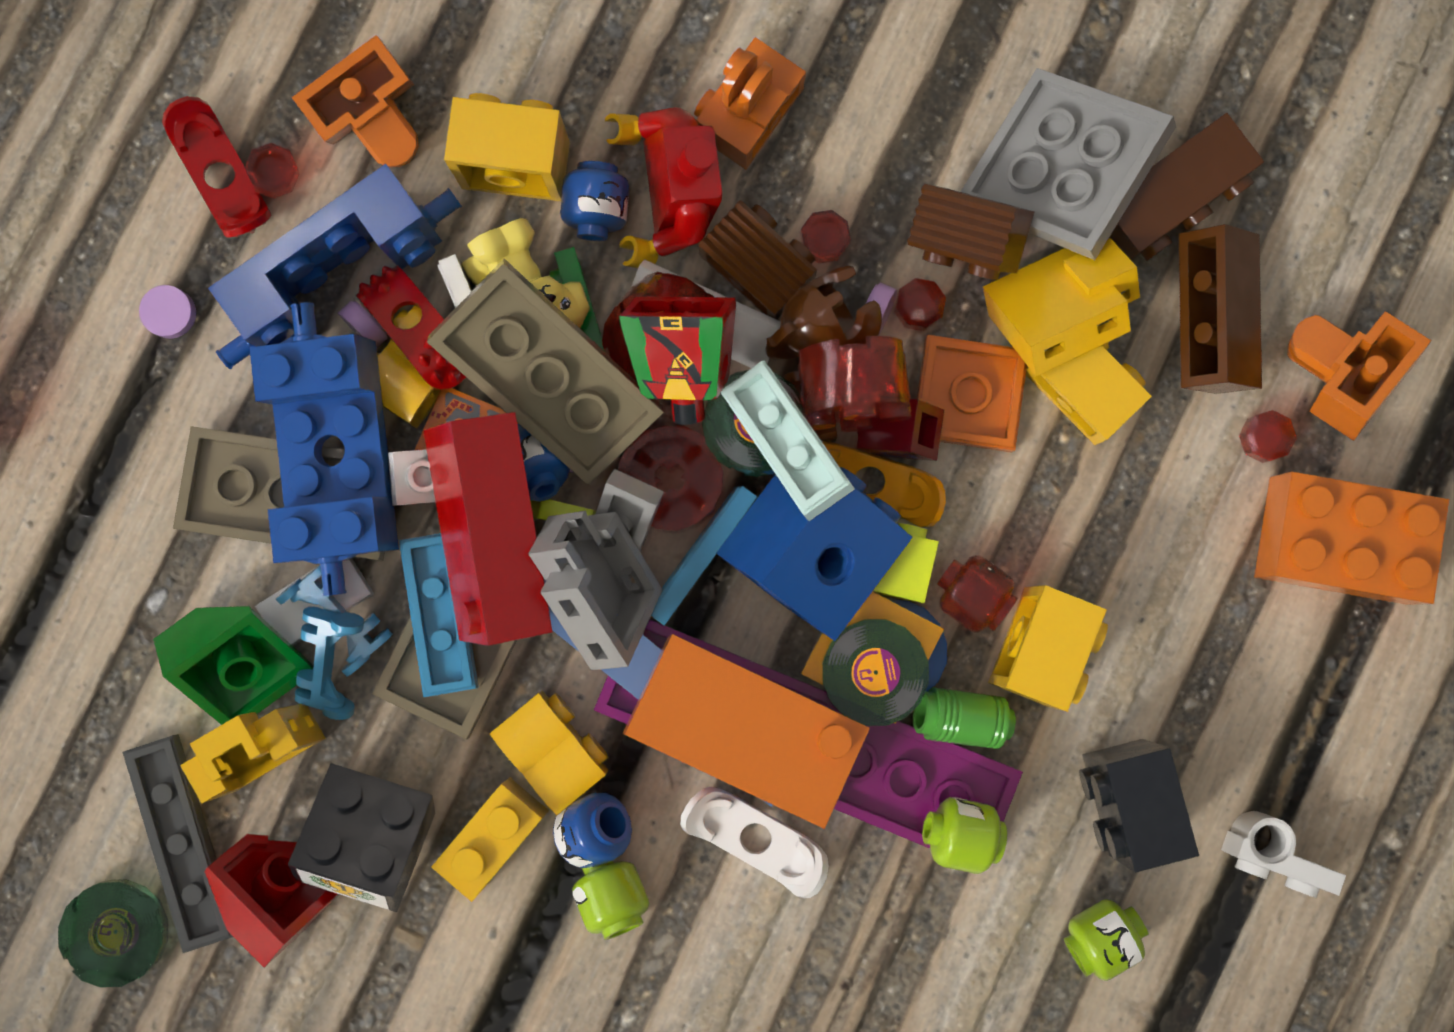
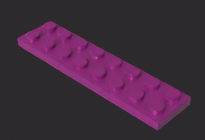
(896, 770)

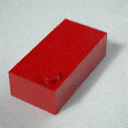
(487, 529)

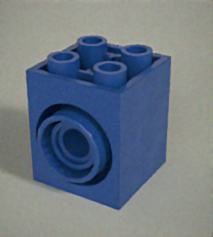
(818, 565)

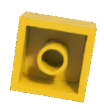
(507, 147)
(1049, 647)

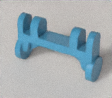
(359, 644)
(316, 688)

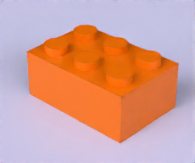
(1352, 538)

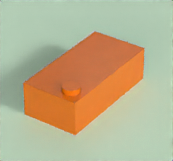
(746, 731)

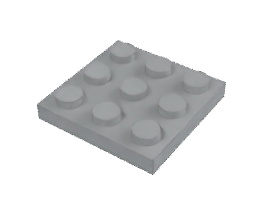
(1071, 159)

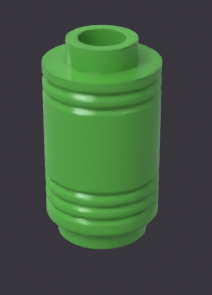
(964, 718)

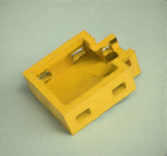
(1063, 303)
(249, 749)

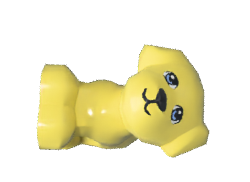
(513, 244)

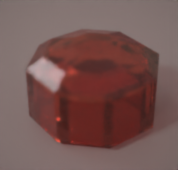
(272, 170)
(826, 236)
(920, 304)
(1267, 436)

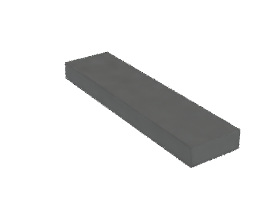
(177, 839)

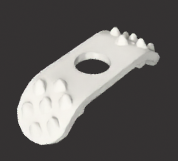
(789, 857)

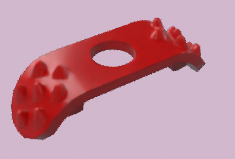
(200, 144)
(383, 299)

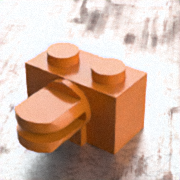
(360, 99)
(750, 101)
(1357, 369)

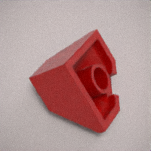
(261, 897)

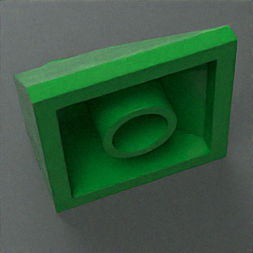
(228, 660)

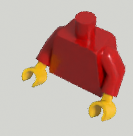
(680, 175)

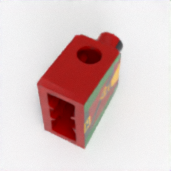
(680, 349)

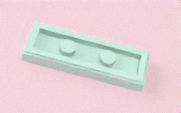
(787, 440)

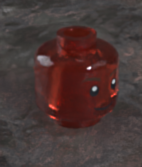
(976, 593)

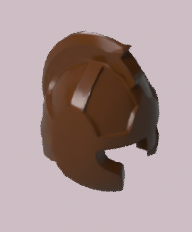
(820, 315)

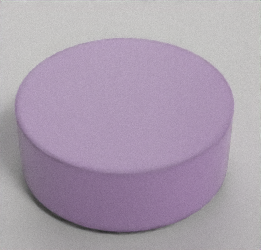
(885, 297)
(167, 311)
(362, 322)

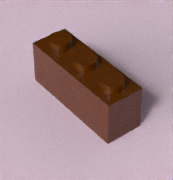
(1184, 185)
(1220, 310)

